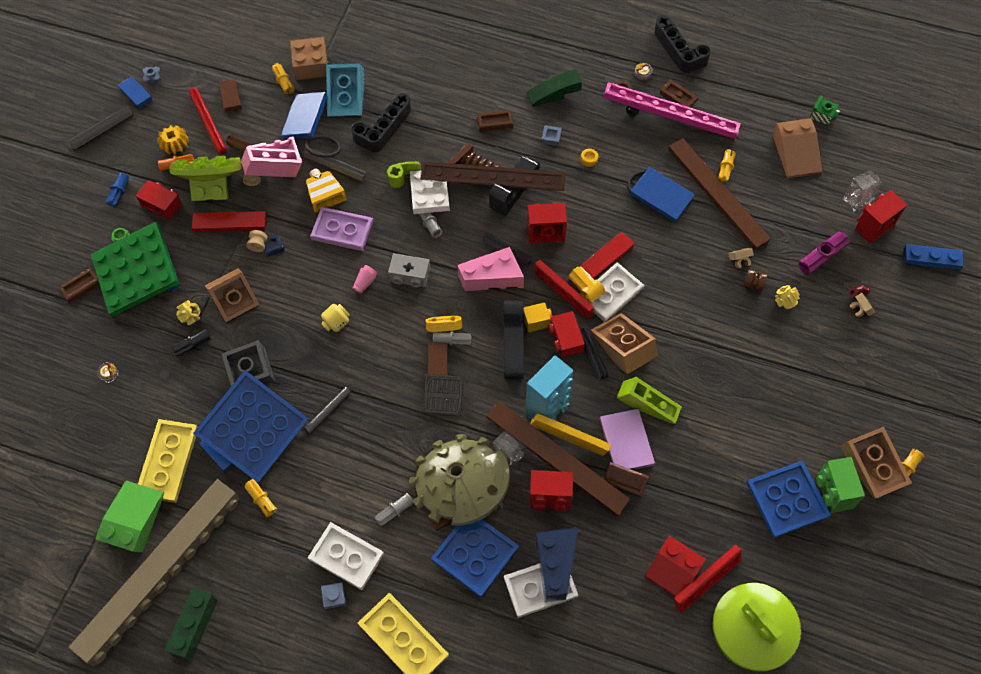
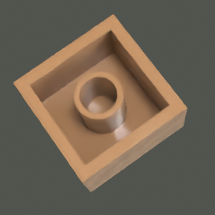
(309, 58)

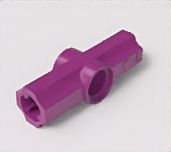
(818, 258)

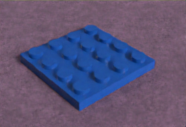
(251, 426)

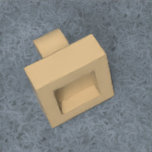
(740, 255)
(863, 303)

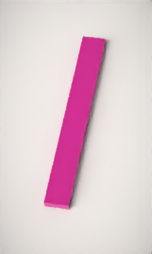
(672, 110)

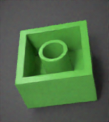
(840, 485)

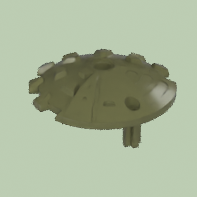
(464, 497)

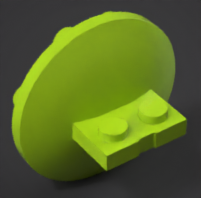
(206, 176)
(756, 627)

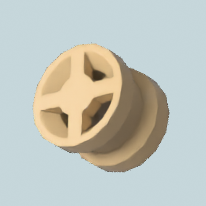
(256, 241)

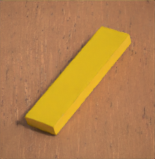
(570, 434)

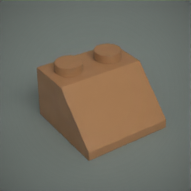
(232, 294)

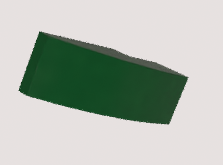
(555, 88)

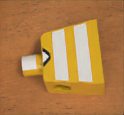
(324, 190)

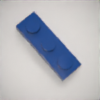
(933, 256)

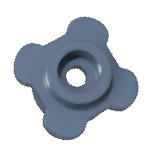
(151, 74)

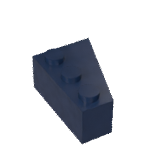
(555, 561)

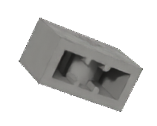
(409, 270)

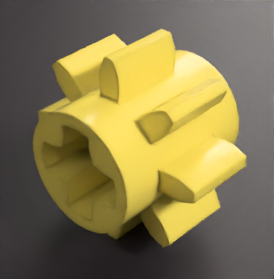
(787, 297)
(188, 312)

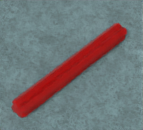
(207, 120)

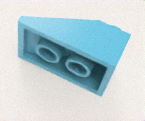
(345, 89)

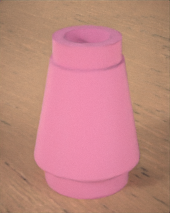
(364, 279)

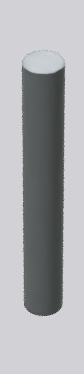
(327, 410)

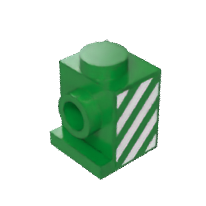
(824, 111)

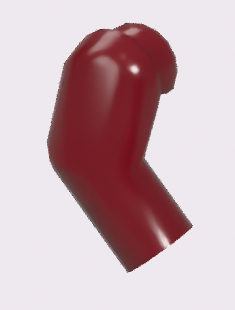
(852, 292)

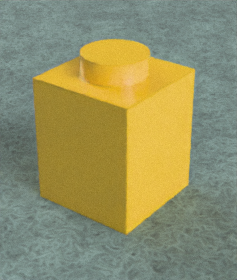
(536, 317)

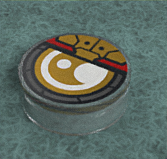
(107, 372)

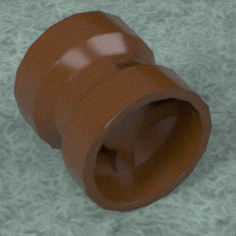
(755, 280)

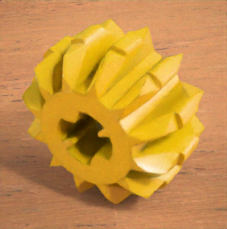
(172, 140)

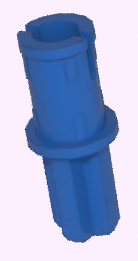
(117, 189)

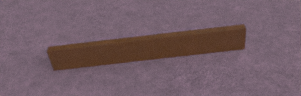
(491, 175)
(719, 194)
(557, 458)

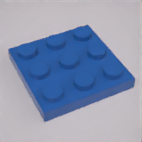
(788, 499)
(475, 555)

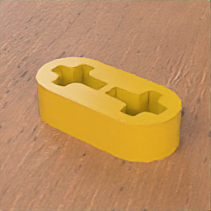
(444, 323)

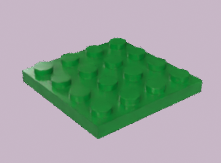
(134, 269)

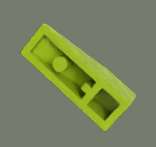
(648, 400)

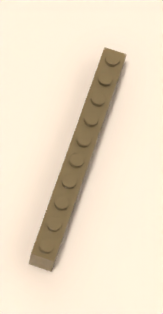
(154, 574)

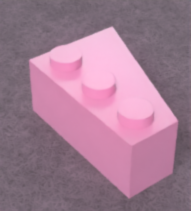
(272, 159)
(491, 271)

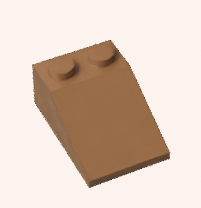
(798, 147)
(625, 342)
(876, 462)

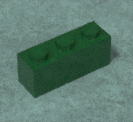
(191, 625)

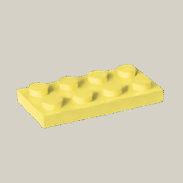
(168, 458)
(402, 637)

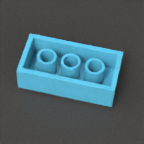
(549, 390)

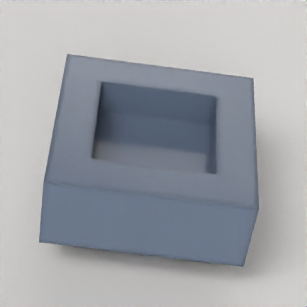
(551, 135)
(333, 595)

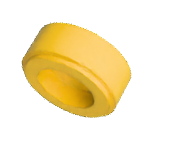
(589, 157)

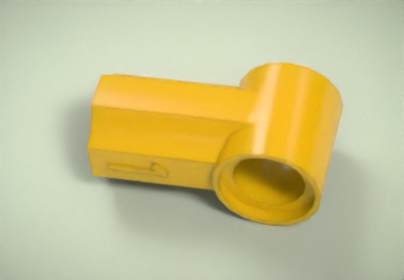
(589, 288)

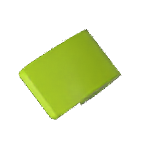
(397, 172)

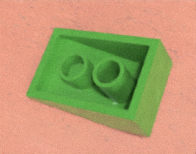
(130, 517)

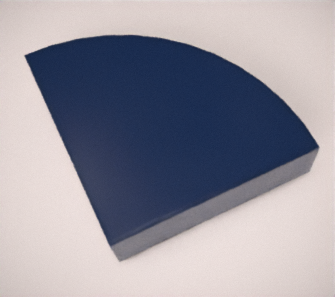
(274, 246)

